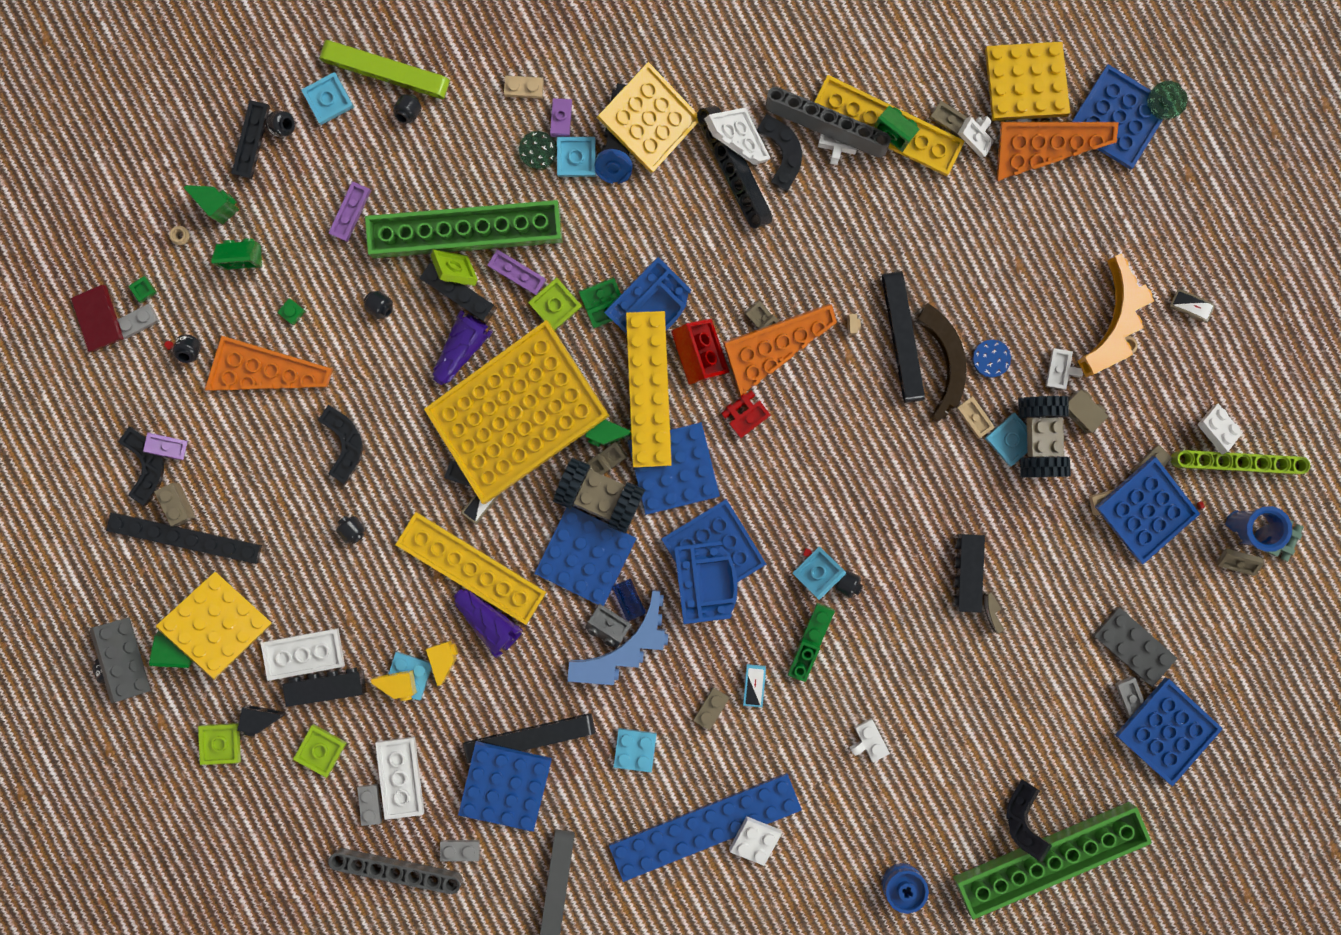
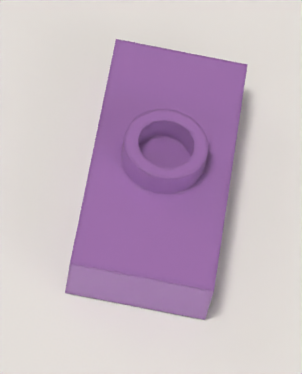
(561, 117)
(165, 446)

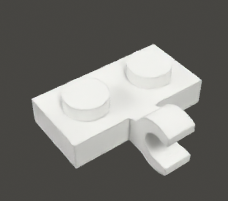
(975, 136)
(837, 147)
(1060, 369)
(870, 741)

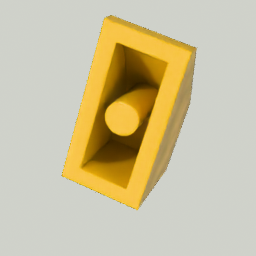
(442, 660)
(397, 685)

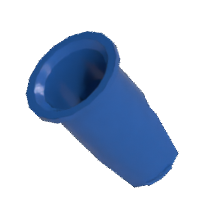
(1267, 538)

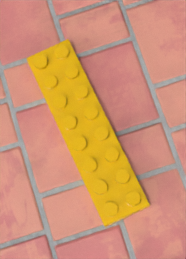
(929, 146)
(648, 389)
(471, 568)

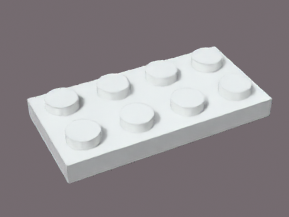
(302, 654)
(399, 778)

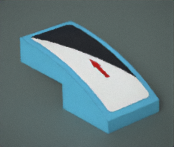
(754, 685)

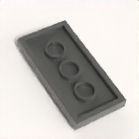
(1135, 646)
(120, 660)

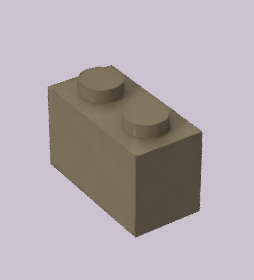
(1085, 411)
(175, 504)

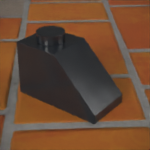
(256, 719)

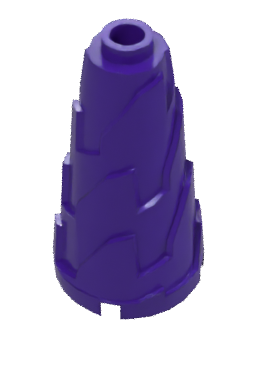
(464, 340)
(489, 625)

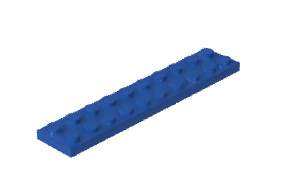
(703, 827)

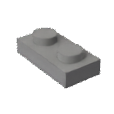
(137, 321)
(1129, 695)
(369, 804)
(459, 850)

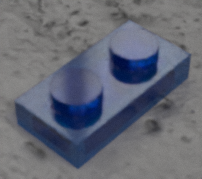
(629, 599)

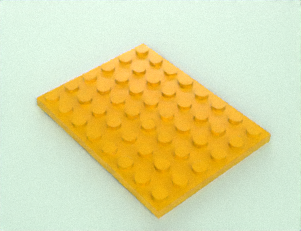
(516, 412)

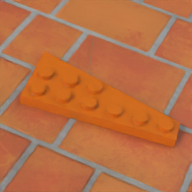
(1038, 144)
(770, 347)
(253, 367)

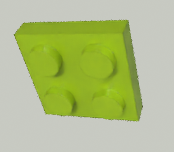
(454, 267)
(555, 304)
(219, 744)
(320, 751)

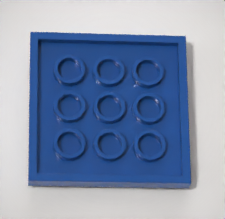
(1120, 100)
(687, 480)
(1147, 510)
(722, 525)
(585, 556)
(1168, 731)
(504, 786)

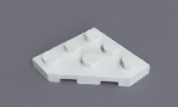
(738, 132)

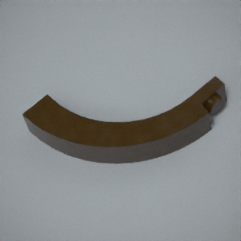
(954, 356)

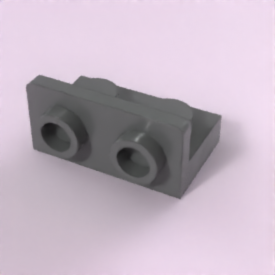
(607, 626)

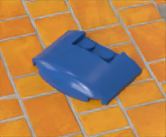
(651, 291)
(706, 582)

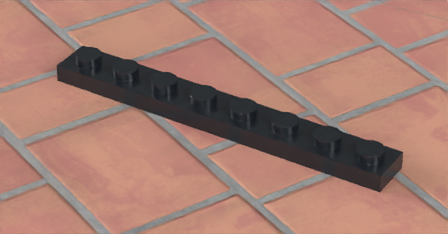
(184, 538)

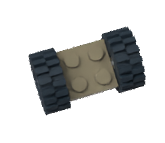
(1044, 436)
(598, 495)

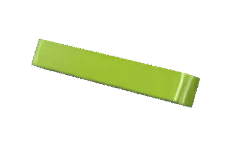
(384, 69)
(1249, 462)

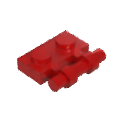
(750, 418)

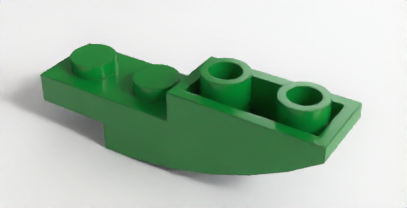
(810, 642)

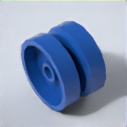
(905, 888)

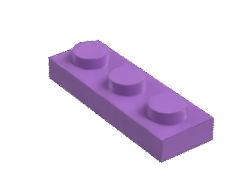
(349, 211)
(516, 272)

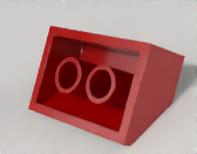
(700, 351)

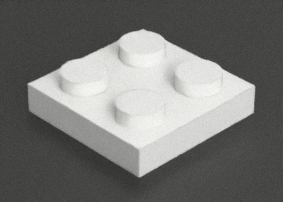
(1220, 428)
(755, 841)

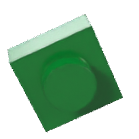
(142, 289)
(291, 311)

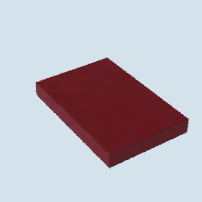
(97, 318)

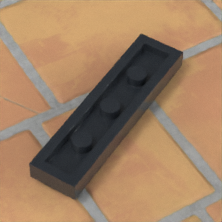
(250, 139)

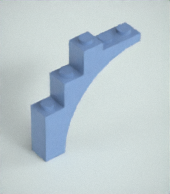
(603, 668)

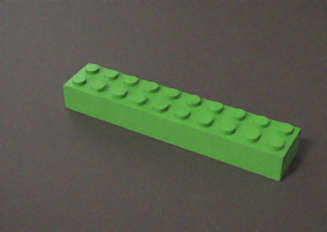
(464, 229)
(1071, 854)

